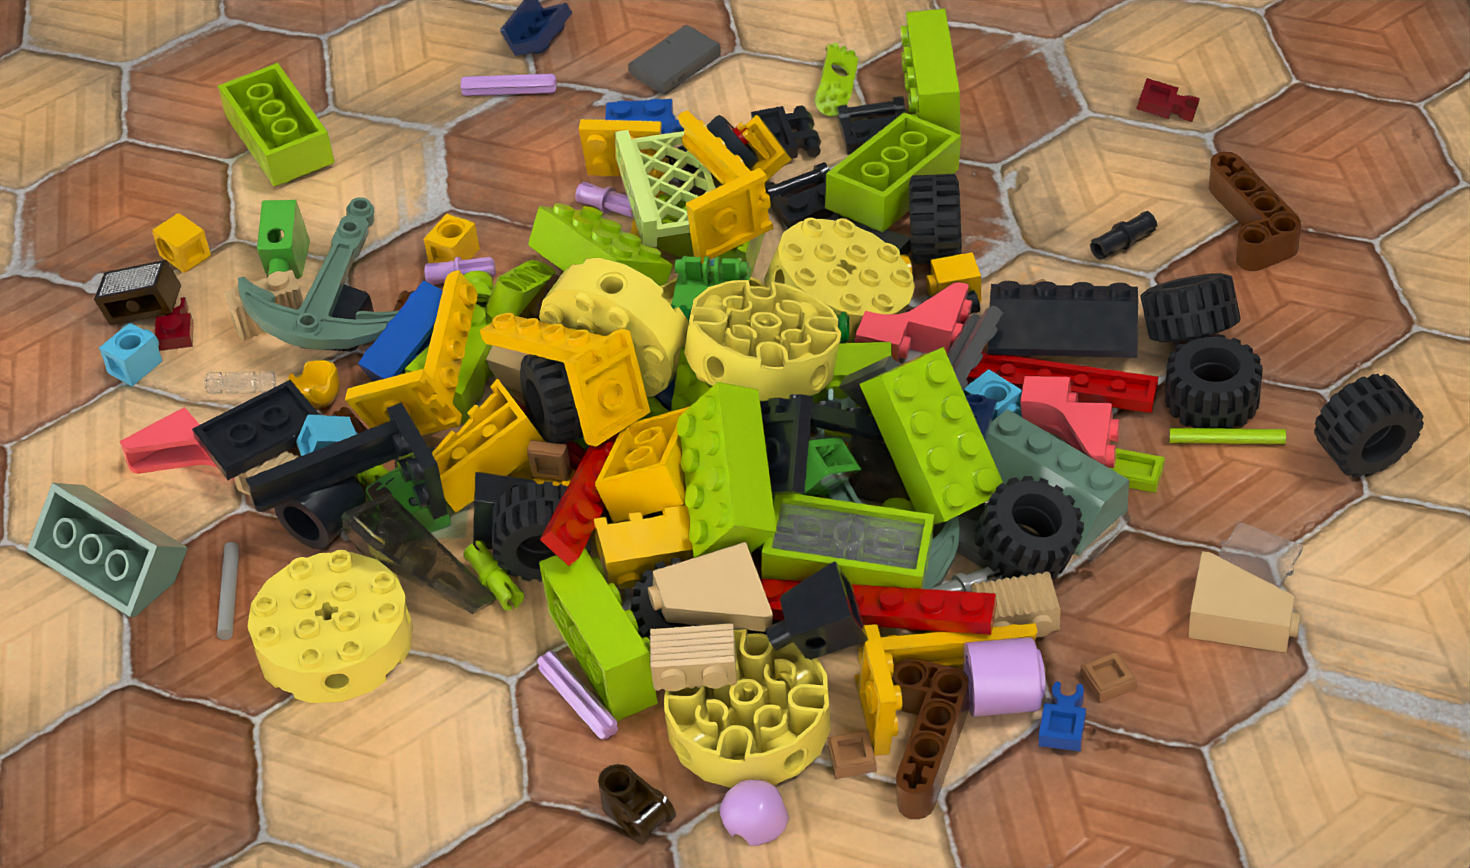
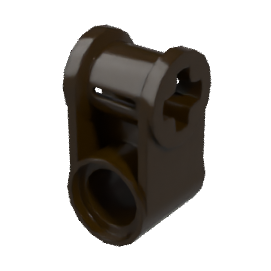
(638, 807)

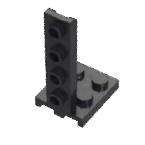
(788, 435)
(353, 456)

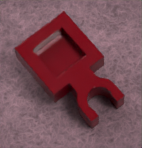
(1162, 99)
(175, 328)

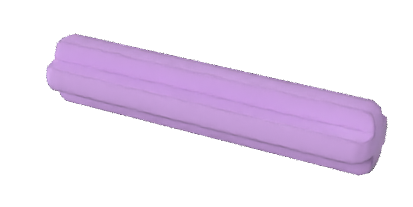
(508, 84)
(577, 695)

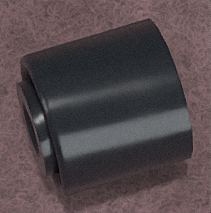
(317, 516)

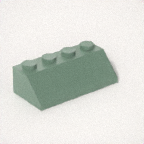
(1028, 450)
(105, 548)

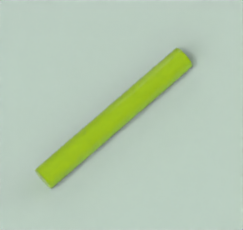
(1227, 436)

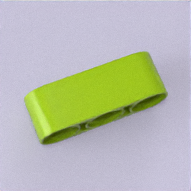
(518, 287)

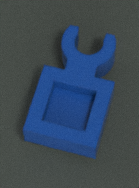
(1063, 720)

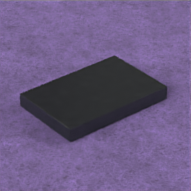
(255, 429)

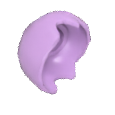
(754, 811)

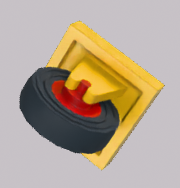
(752, 143)

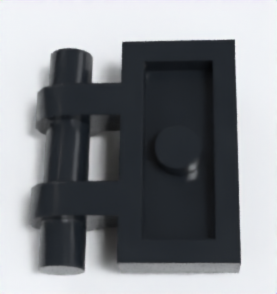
(782, 125)

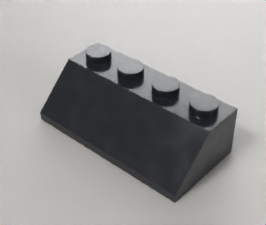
(1065, 319)

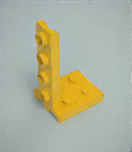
(600, 151)
(732, 211)
(598, 367)
(431, 390)
(877, 659)

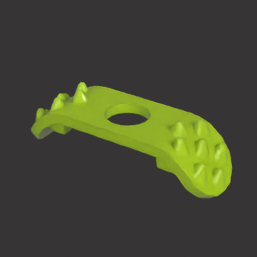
(833, 88)

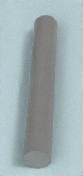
(228, 591)

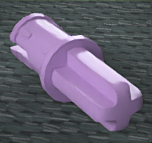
(603, 198)
(437, 272)

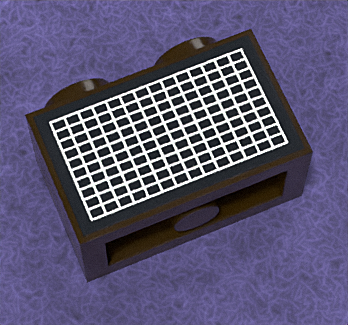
(137, 292)

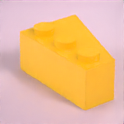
(489, 443)
(640, 543)

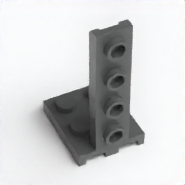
(963, 355)

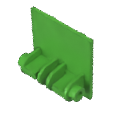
(695, 277)

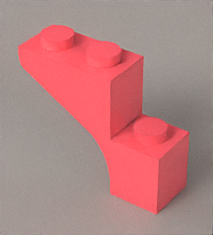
(922, 329)
(1084, 426)
(165, 445)

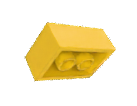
(644, 468)

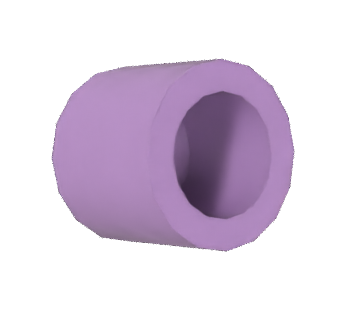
(1004, 676)

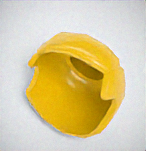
(318, 383)

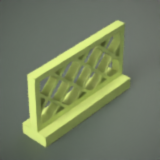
(643, 188)

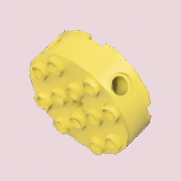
(842, 269)
(614, 296)
(763, 339)
(330, 626)
(759, 727)

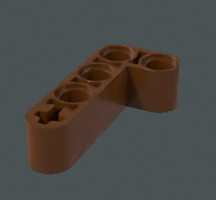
(1268, 224)
(942, 703)

